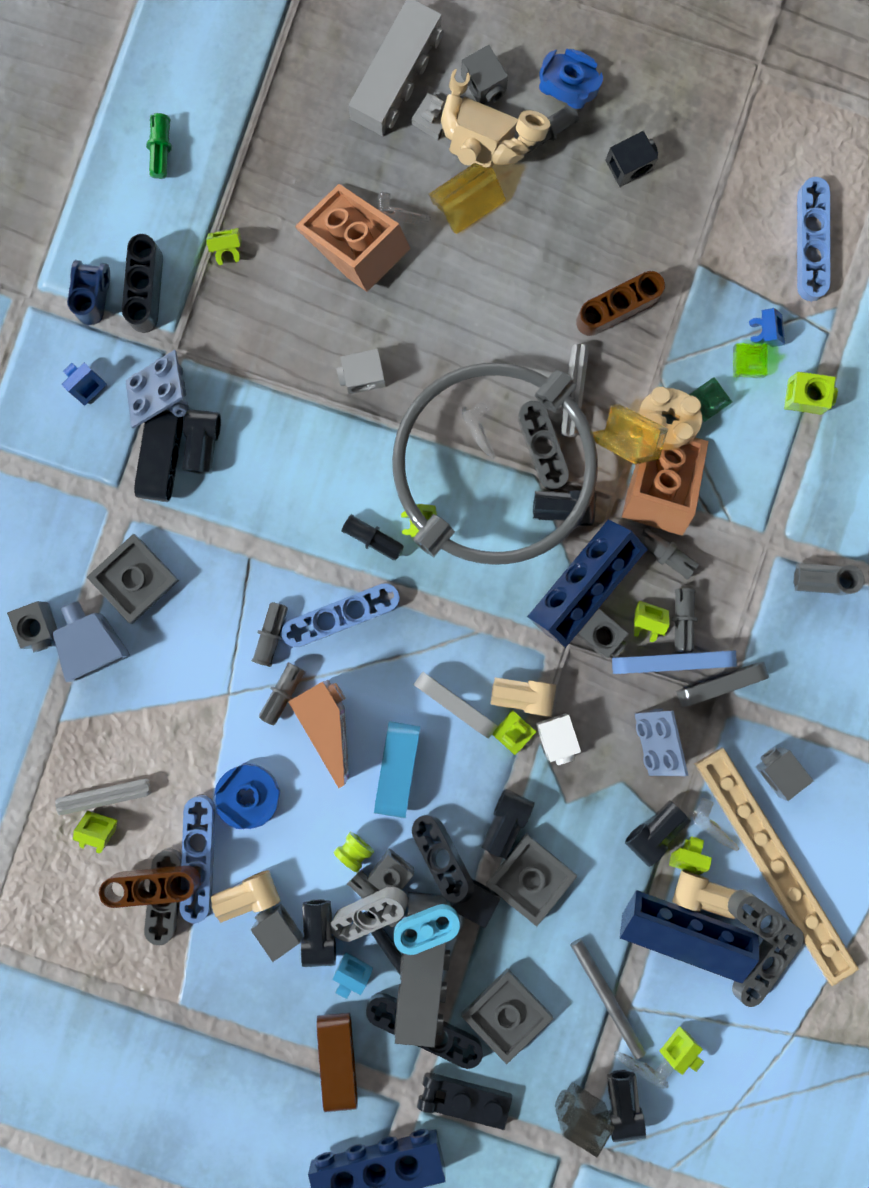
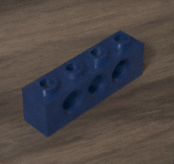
(587, 582)
(424, 1172)

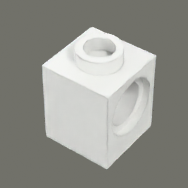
(558, 739)

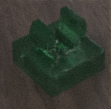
(712, 398)

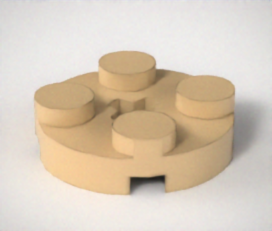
(680, 405)

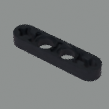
(455, 1057)

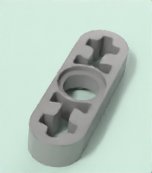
(455, 705)
(374, 903)

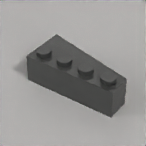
(421, 983)

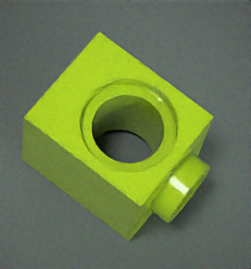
(797, 396)

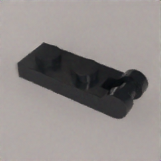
(465, 1101)

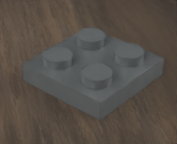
(132, 578)
(531, 879)
(507, 1016)

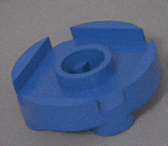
(573, 91)
(265, 795)

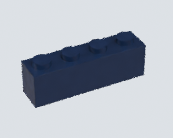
(689, 937)

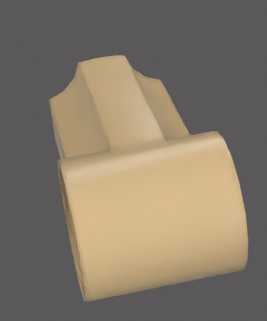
(529, 696)
(698, 893)
(253, 894)

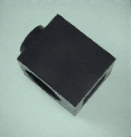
(632, 158)
(480, 906)

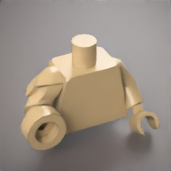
(486, 134)

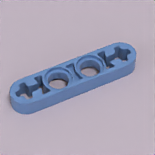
(818, 239)
(339, 611)
(674, 662)
(198, 858)

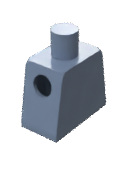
(86, 643)

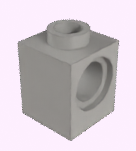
(361, 372)

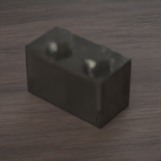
(583, 1119)

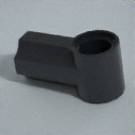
(201, 432)
(558, 506)
(510, 816)
(651, 838)
(318, 944)
(624, 1106)

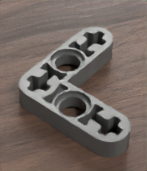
(773, 938)

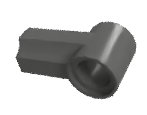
(826, 578)

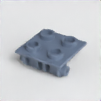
(157, 389)
(661, 743)

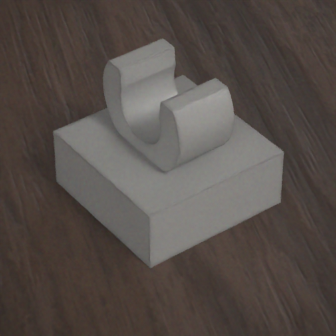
(429, 116)

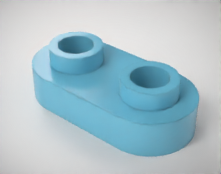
(428, 930)

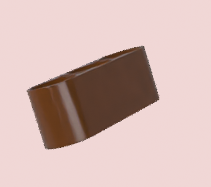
(629, 292)
(137, 895)
(337, 1062)

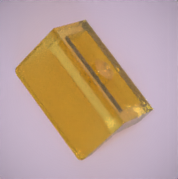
(468, 196)
(631, 435)

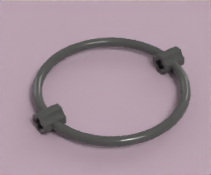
(553, 394)

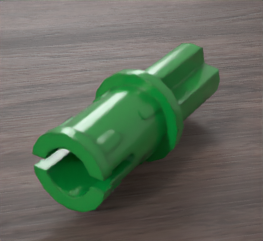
(159, 145)

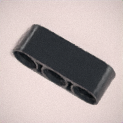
(139, 269)
(158, 457)

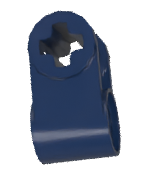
(88, 284)

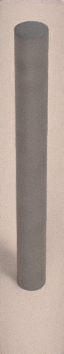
(608, 999)

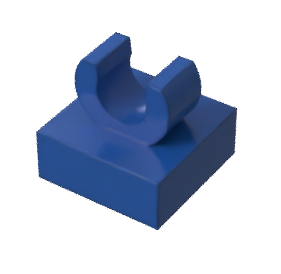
(772, 328)
(82, 382)

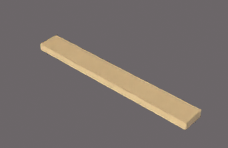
(776, 866)

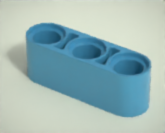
(397, 769)

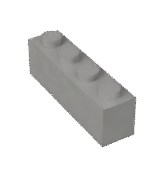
(395, 67)

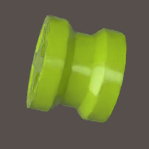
(353, 852)

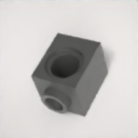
(487, 75)
(22, 619)
(588, 635)
(783, 773)
(391, 871)
(276, 932)

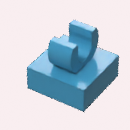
(351, 975)

